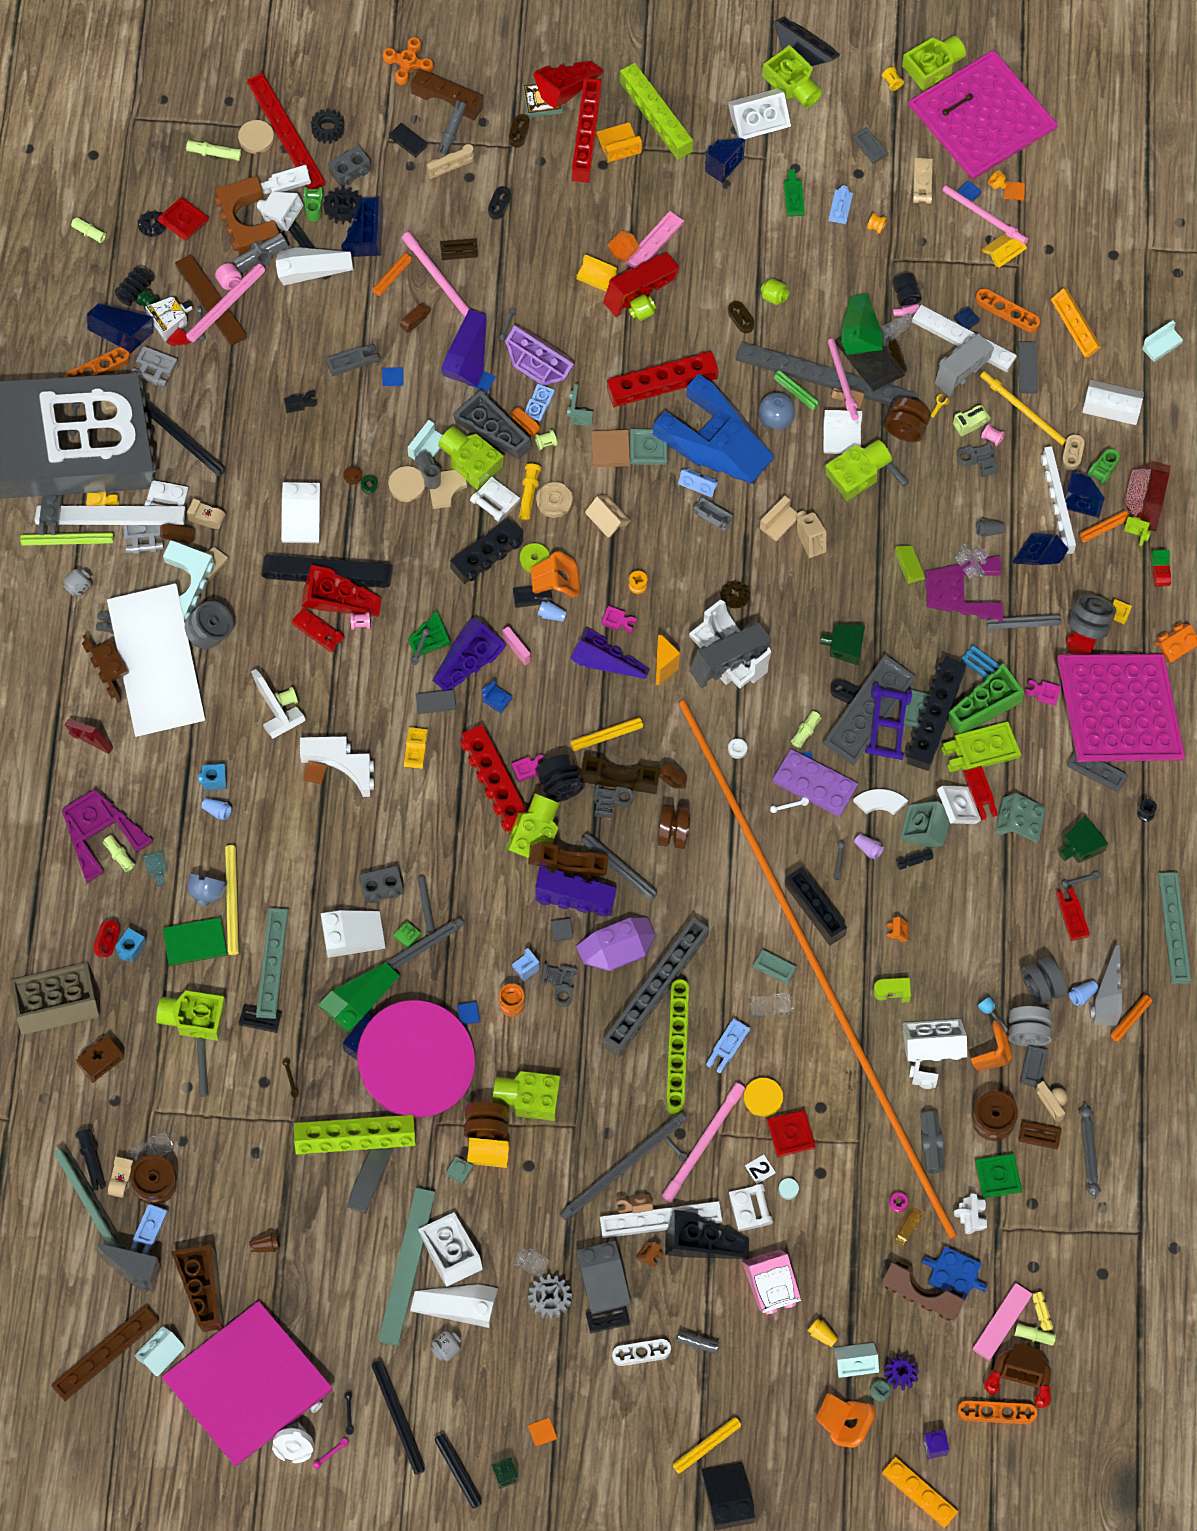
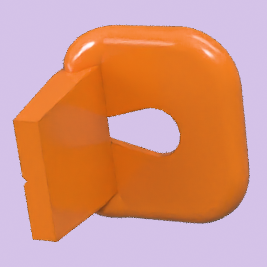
(546, 575)
(996, 1058)
(834, 1414)

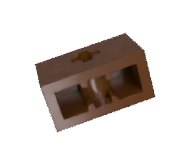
(96, 1068)

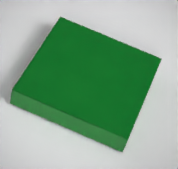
(998, 1176)

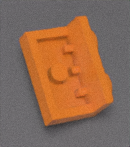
(1177, 641)

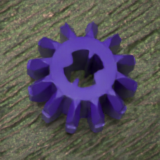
(895, 1367)

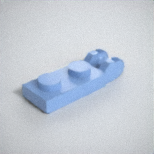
(729, 1044)
(149, 1228)

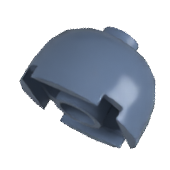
(776, 411)
(205, 889)

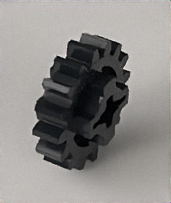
(343, 203)

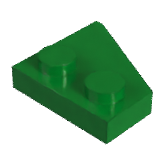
(435, 640)

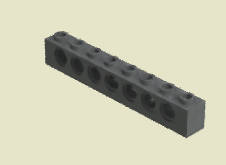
(656, 987)

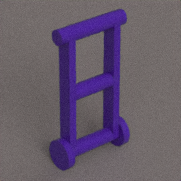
(905, 698)

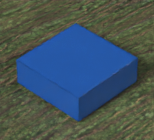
(970, 191)
(468, 1013)

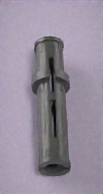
(449, 134)

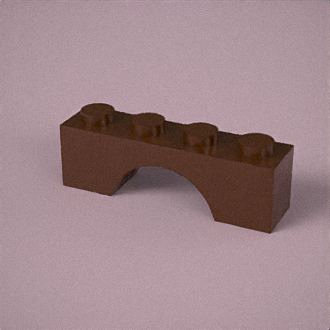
(428, 86)
(575, 862)
(901, 1280)

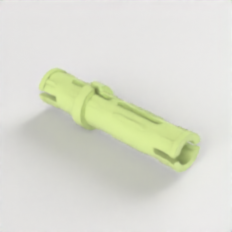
(214, 150)

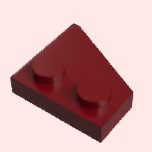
(88, 734)

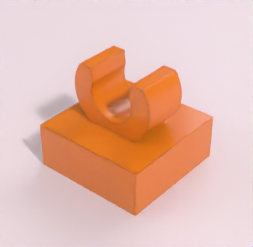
(900, 929)

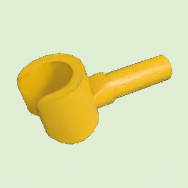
(939, 404)

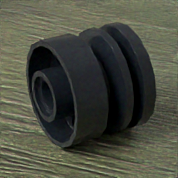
(560, 778)

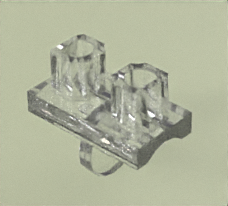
(974, 568)

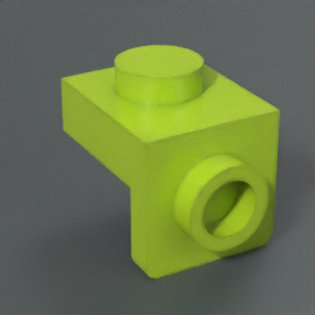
(1138, 527)

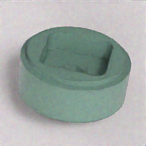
(880, 1390)

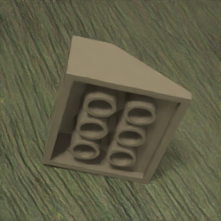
(54, 998)

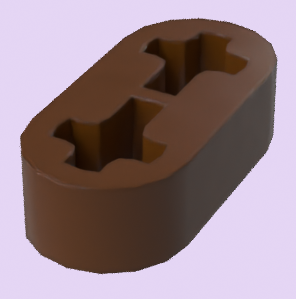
(415, 317)
(177, 533)
(673, 776)

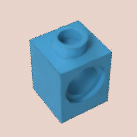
(217, 783)
(130, 937)

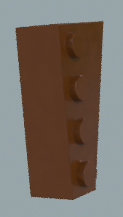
(200, 1280)

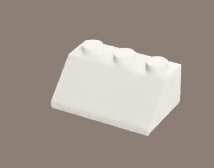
(759, 113)
(1113, 402)
(935, 1040)

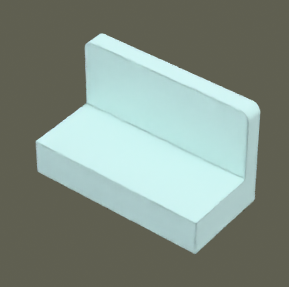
(1162, 342)
(426, 440)
(160, 1351)
(856, 1360)

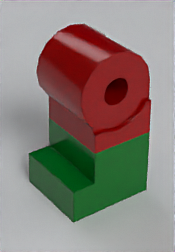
(1161, 568)

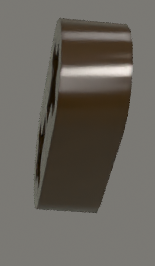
(523, 131)
(738, 319)

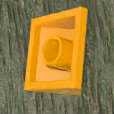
(667, 660)

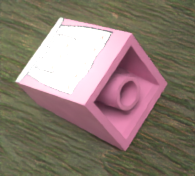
(772, 1281)

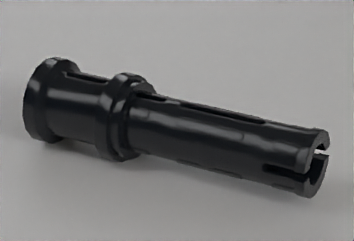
(88, 1151)

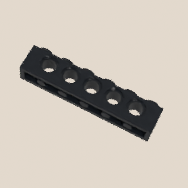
(923, 758)

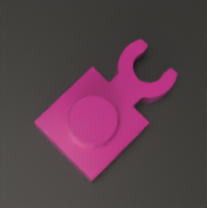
(616, 618)
(1046, 693)
(525, 768)

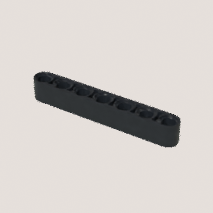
(297, 569)

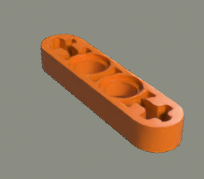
(1006, 312)
(95, 364)
(997, 1416)

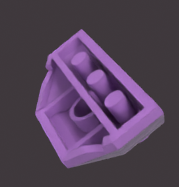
(537, 357)
(617, 944)

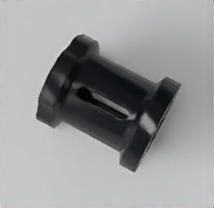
(1144, 815)

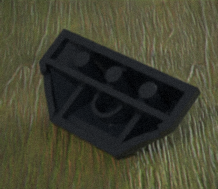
(804, 42)

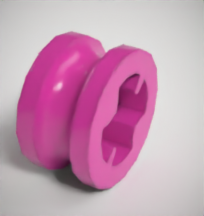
(903, 1197)

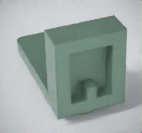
(578, 417)

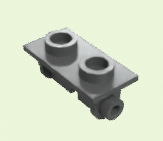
(713, 514)

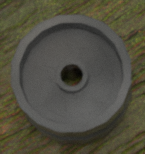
(1092, 616)
(208, 625)
(1043, 981)

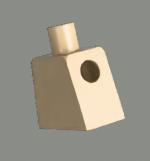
(810, 527)

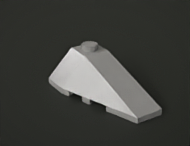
(1108, 1002)

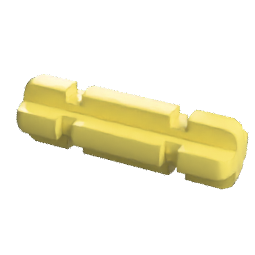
(1042, 1311)

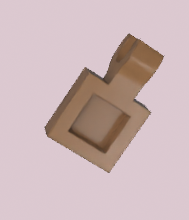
(858, 395)
(637, 1204)

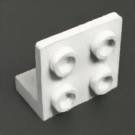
(841, 431)

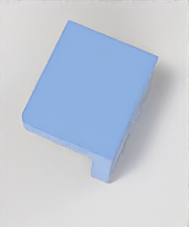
(526, 965)

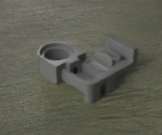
(984, 455)
(607, 798)
(562, 981)

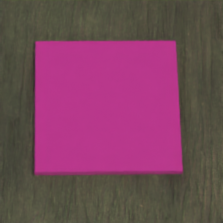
(992, 124)
(1121, 707)
(247, 1383)

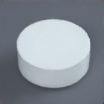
(737, 748)

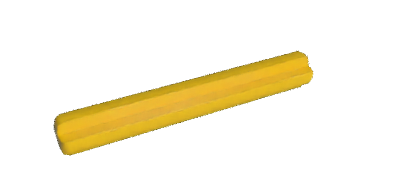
(606, 734)
(706, 1445)

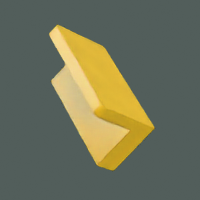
(1004, 249)
(596, 273)
(488, 1152)

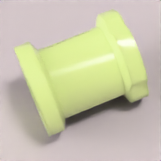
(545, 440)
(286, 697)

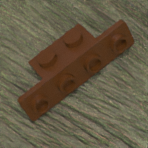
(108, 662)

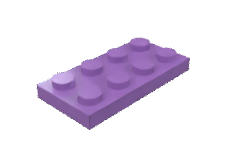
(815, 783)

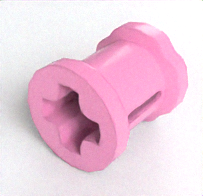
(993, 435)
(360, 620)

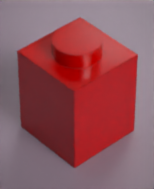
(1080, 644)

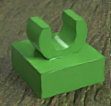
(407, 935)

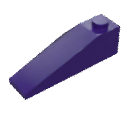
(466, 354)
(470, 652)
(597, 654)

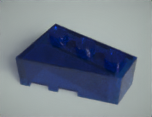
(365, 233)
(120, 326)

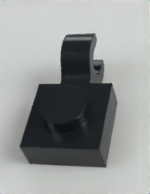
(297, 403)

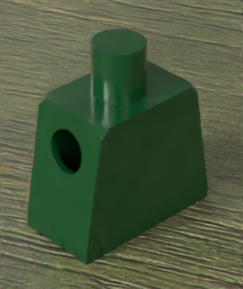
(845, 642)
(1083, 842)

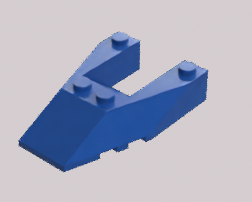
(725, 441)

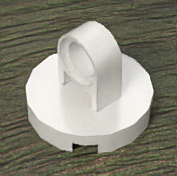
(293, 1443)

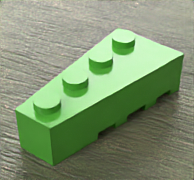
(987, 701)

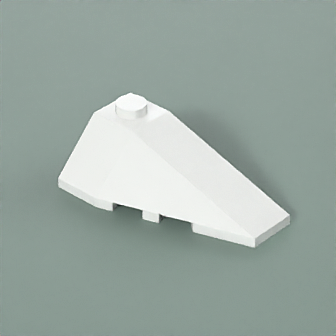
(462, 1303)

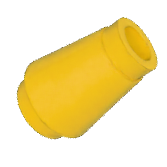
(822, 1332)

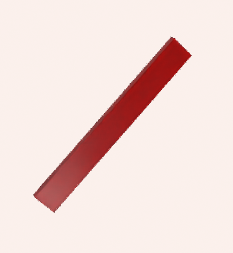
(284, 128)

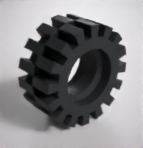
(327, 117)

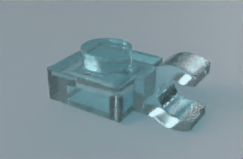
(155, 866)

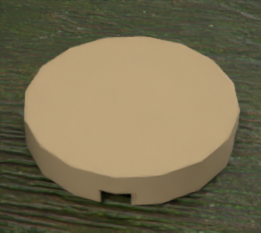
(256, 136)
(406, 484)
(554, 499)

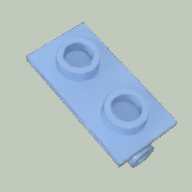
(840, 205)
(693, 481)

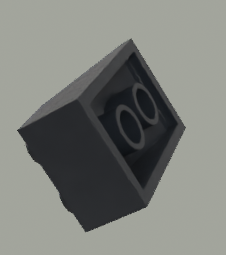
(728, 1496)

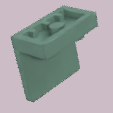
(1021, 817)

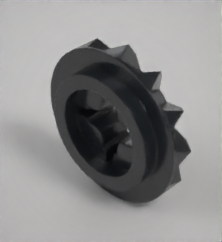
(144, 227)

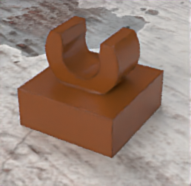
(648, 1253)

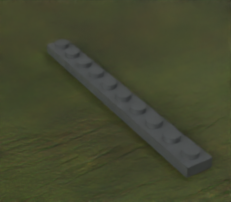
(816, 373)

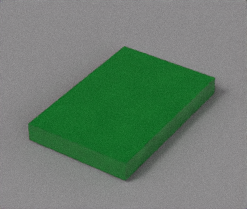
(194, 941)

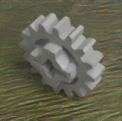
(554, 1290)

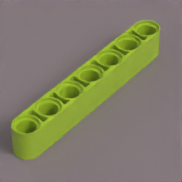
(675, 1055)

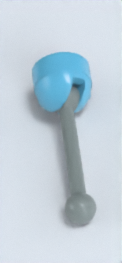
(987, 1007)

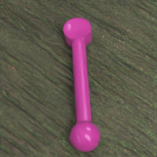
(343, 1443)

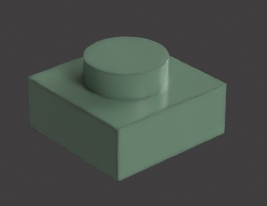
(459, 1170)

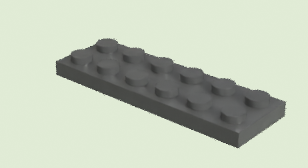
(854, 727)

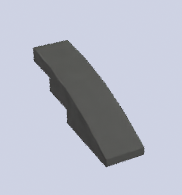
(369, 1179)

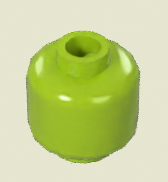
(774, 291)
(642, 307)

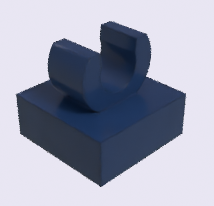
(967, 318)

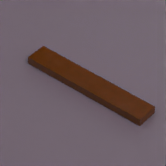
(209, 298)
(105, 1353)

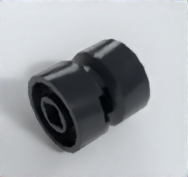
(907, 289)

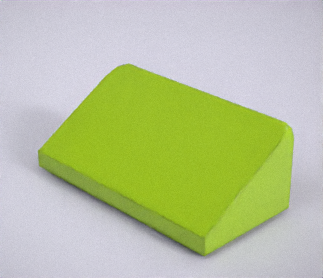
(909, 564)

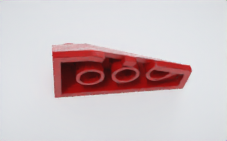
(563, 83)
(333, 593)

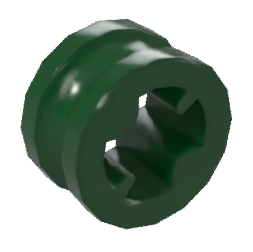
(368, 479)

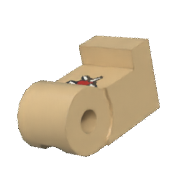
(205, 515)
(120, 1177)

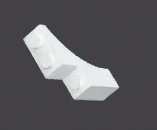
(337, 753)

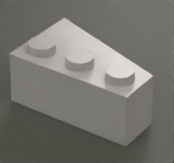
(963, 362)

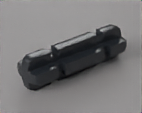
(914, 859)

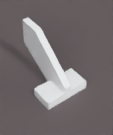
(283, 721)

